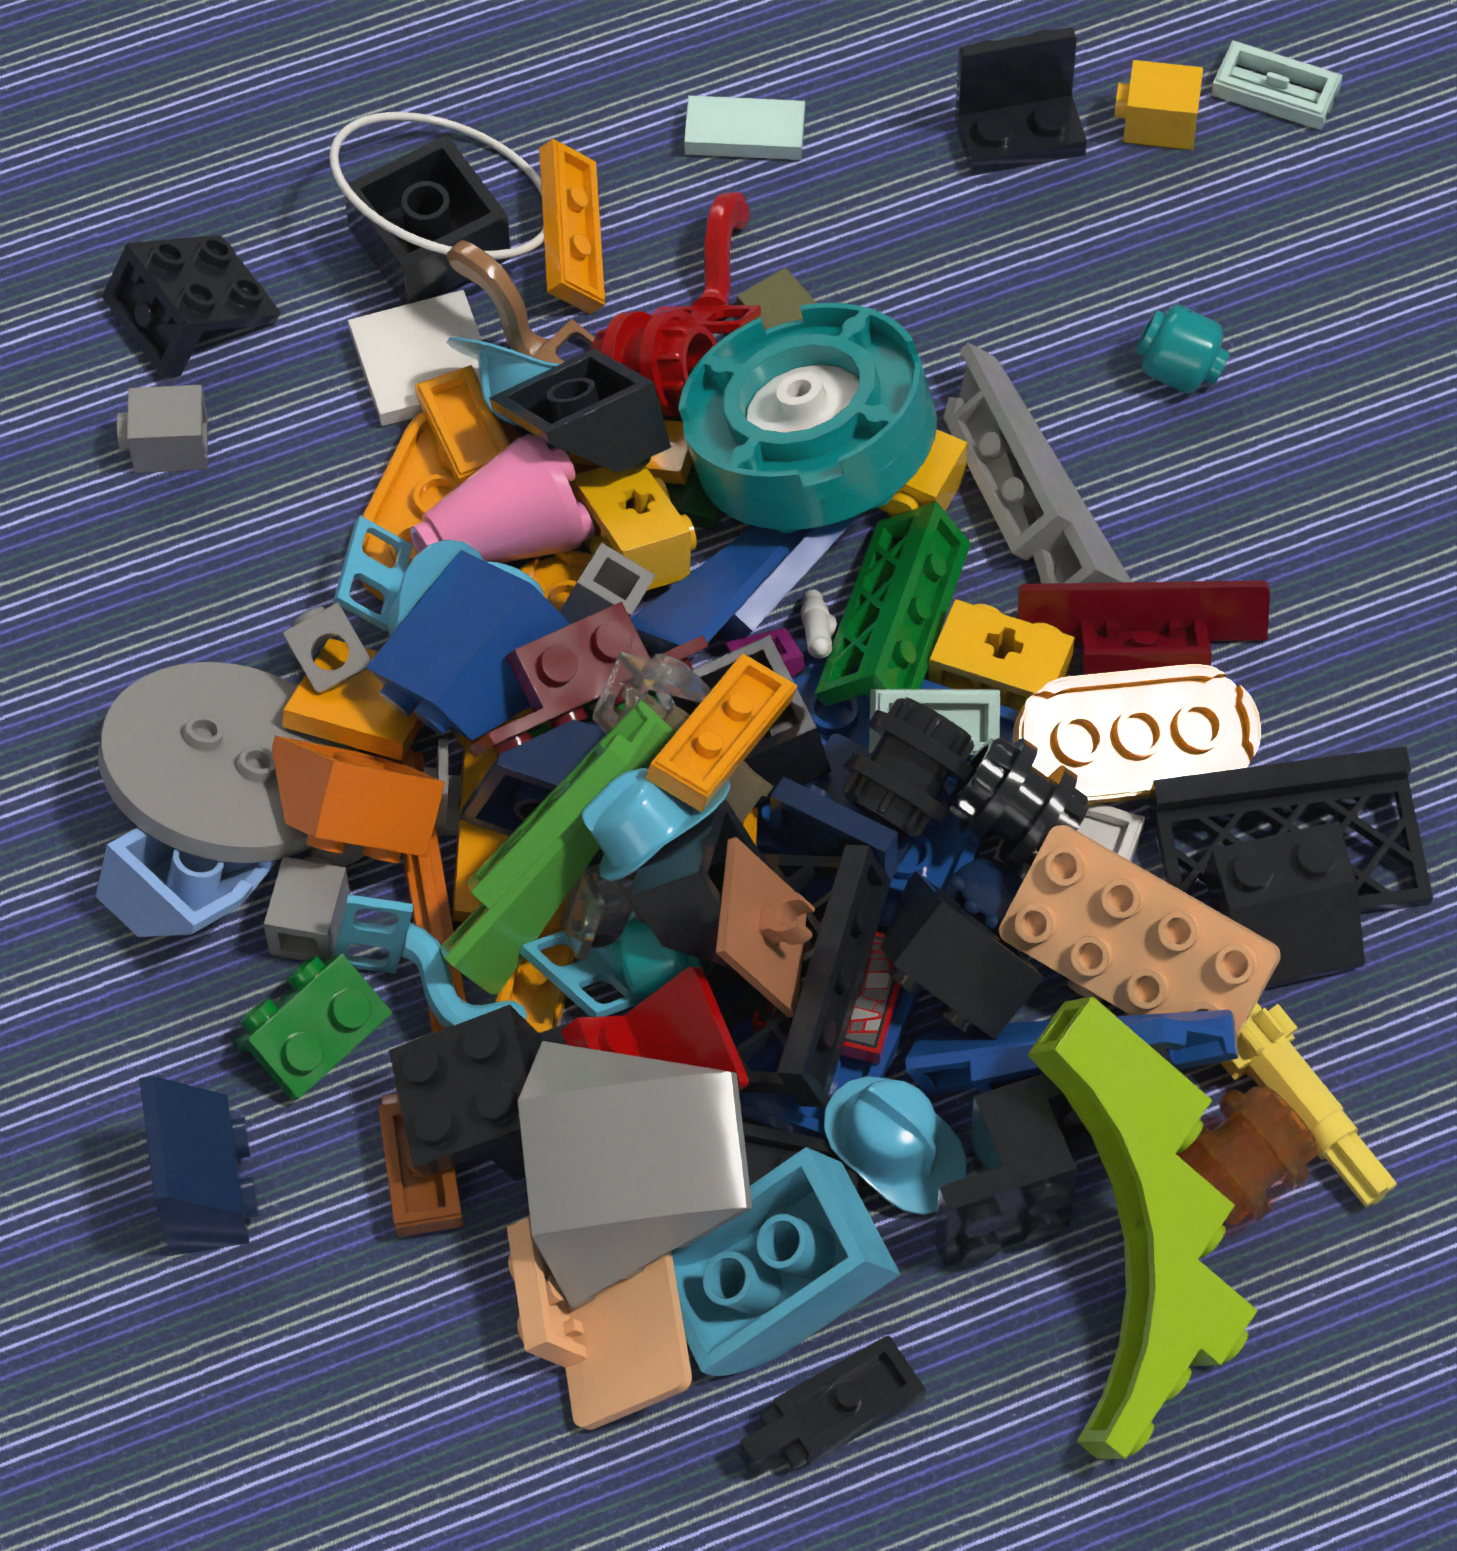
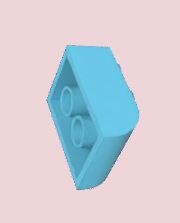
(780, 1267)

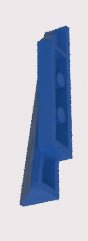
(734, 587)
(953, 1061)

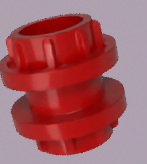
(658, 348)

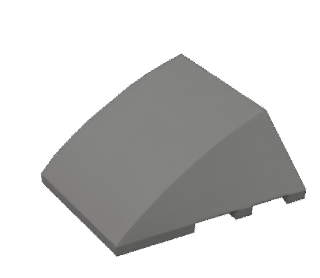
(626, 1161)

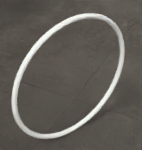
(423, 118)

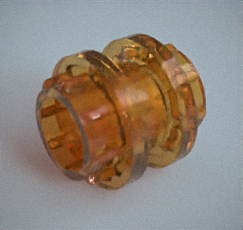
(1252, 1151)

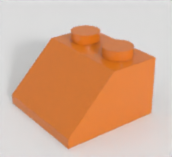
(356, 799)

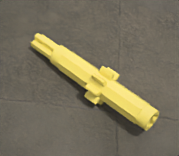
(1275, 1063)

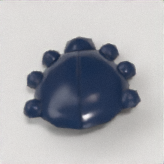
(988, 888)

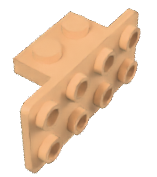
(1133, 934)
(616, 1349)

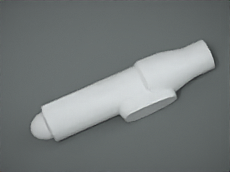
(818, 624)

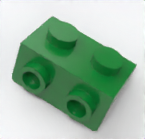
(312, 1023)

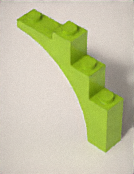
(1168, 1215)

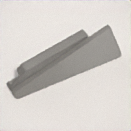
(1025, 480)

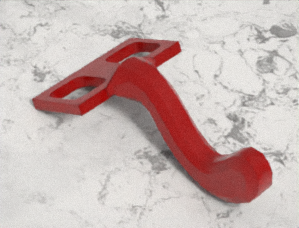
(712, 307)

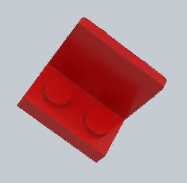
(671, 1025)

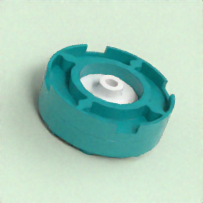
(808, 417)

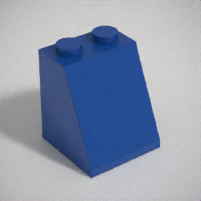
(454, 644)

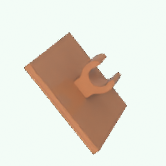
(762, 927)

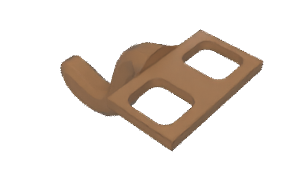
(494, 279)

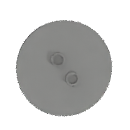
(196, 761)

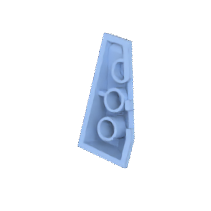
(168, 890)

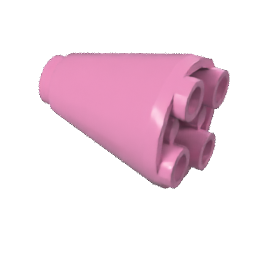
(512, 507)

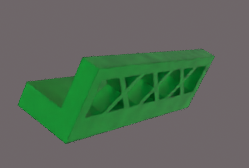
(907, 607)

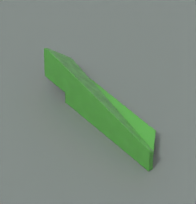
(545, 856)

